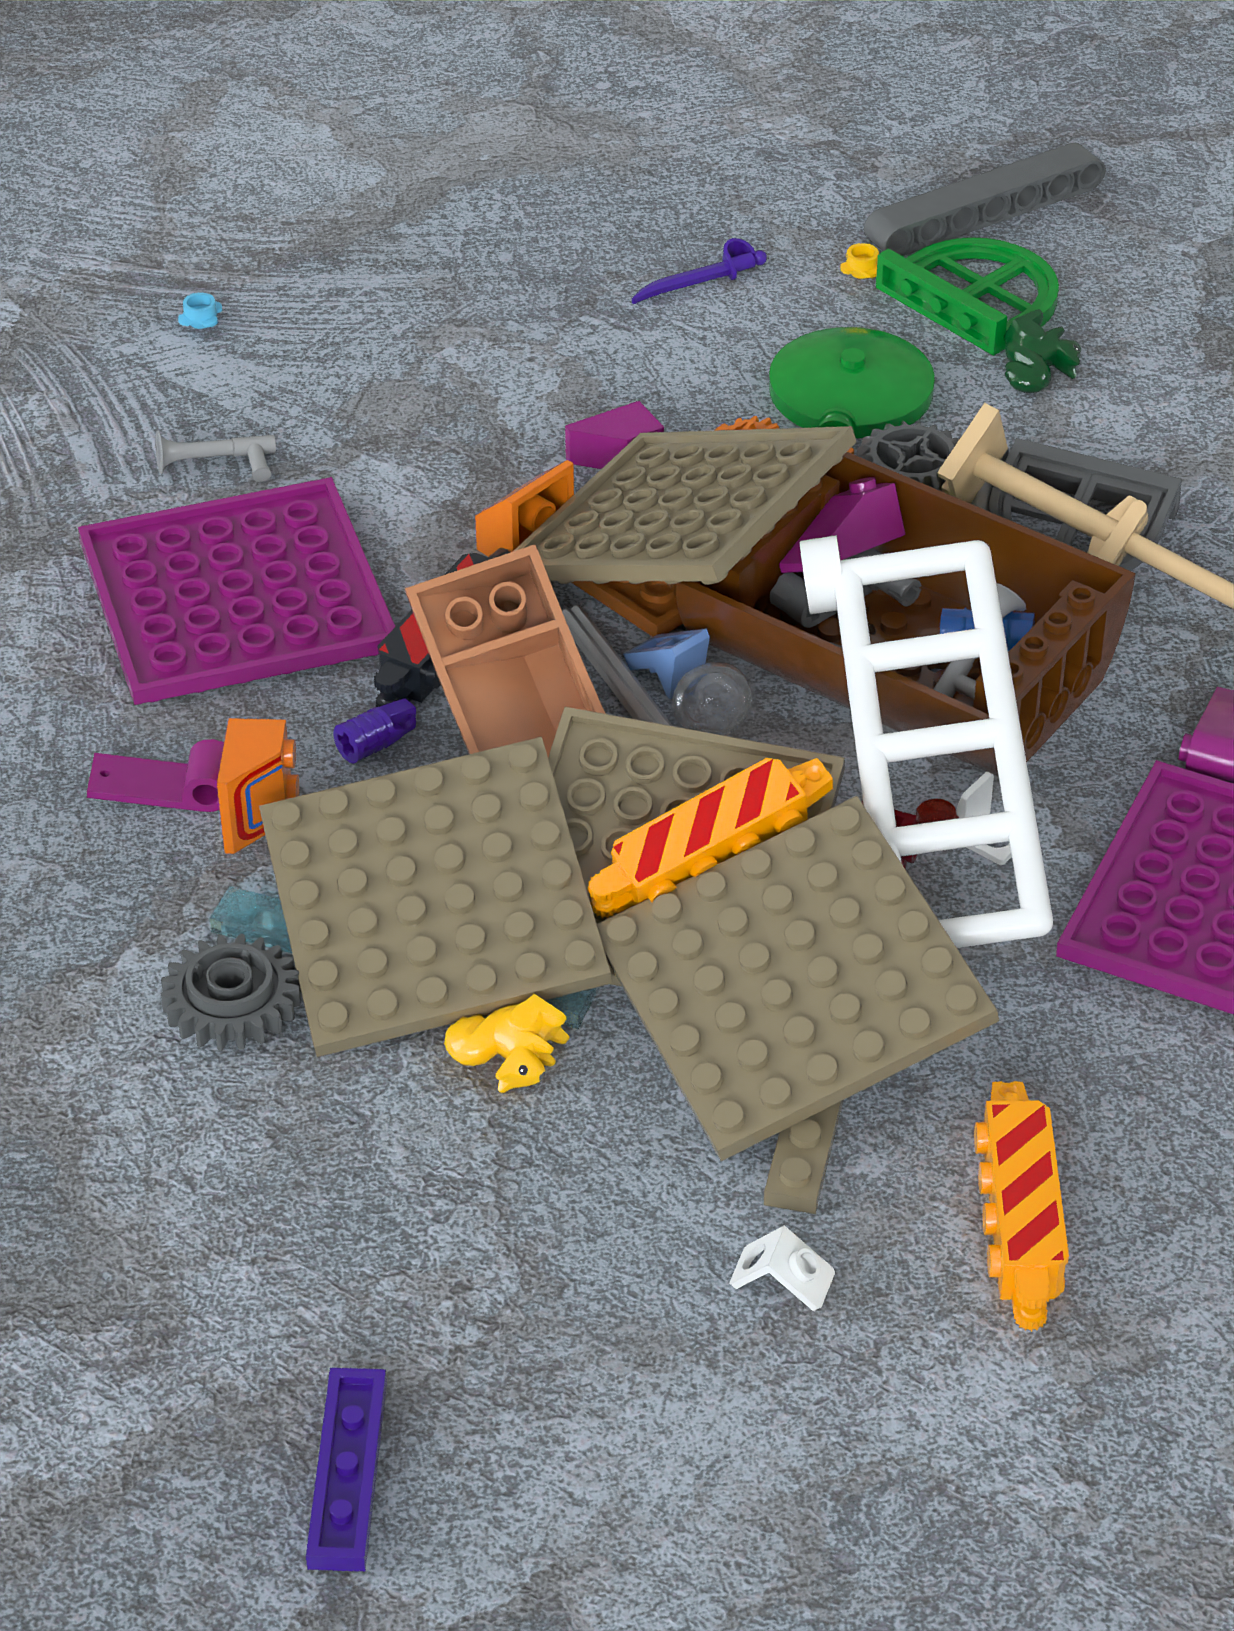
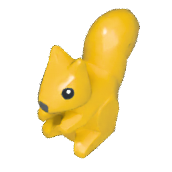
(514, 1033)

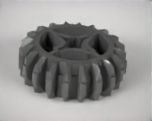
(910, 451)

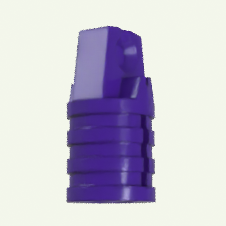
(374, 730)

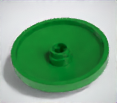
(852, 369)

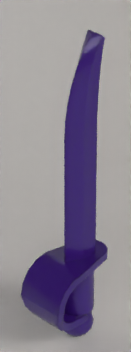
(736, 257)

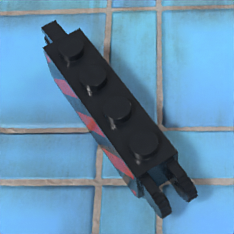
(404, 658)

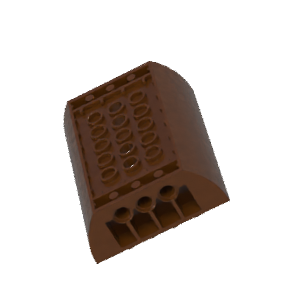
(1054, 666)

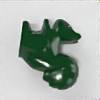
(1034, 350)

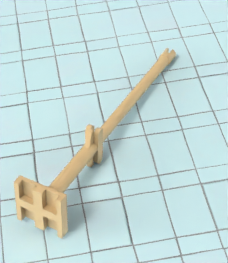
(1113, 534)

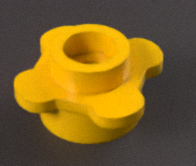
(861, 261)

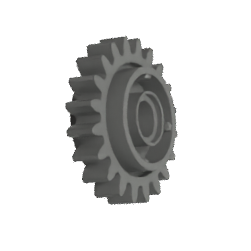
(230, 992)

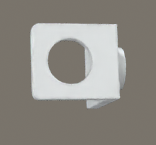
(976, 802)
(790, 1263)

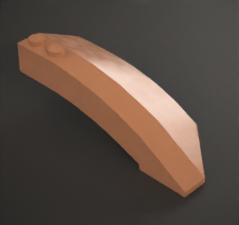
(502, 650)

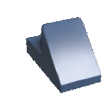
(670, 656)

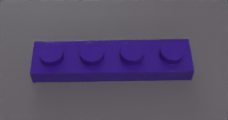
(346, 1470)

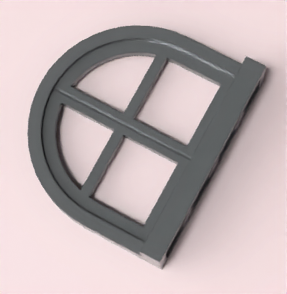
(1088, 480)

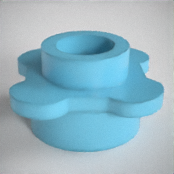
(200, 311)

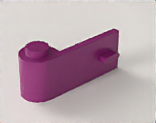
(1212, 743)
(160, 782)

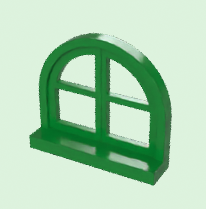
(959, 309)

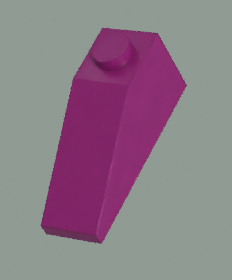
(859, 518)

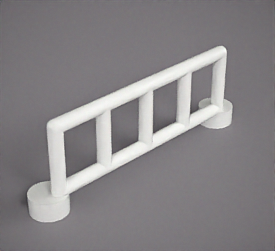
(839, 587)

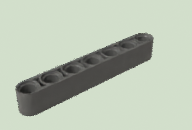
(985, 199)

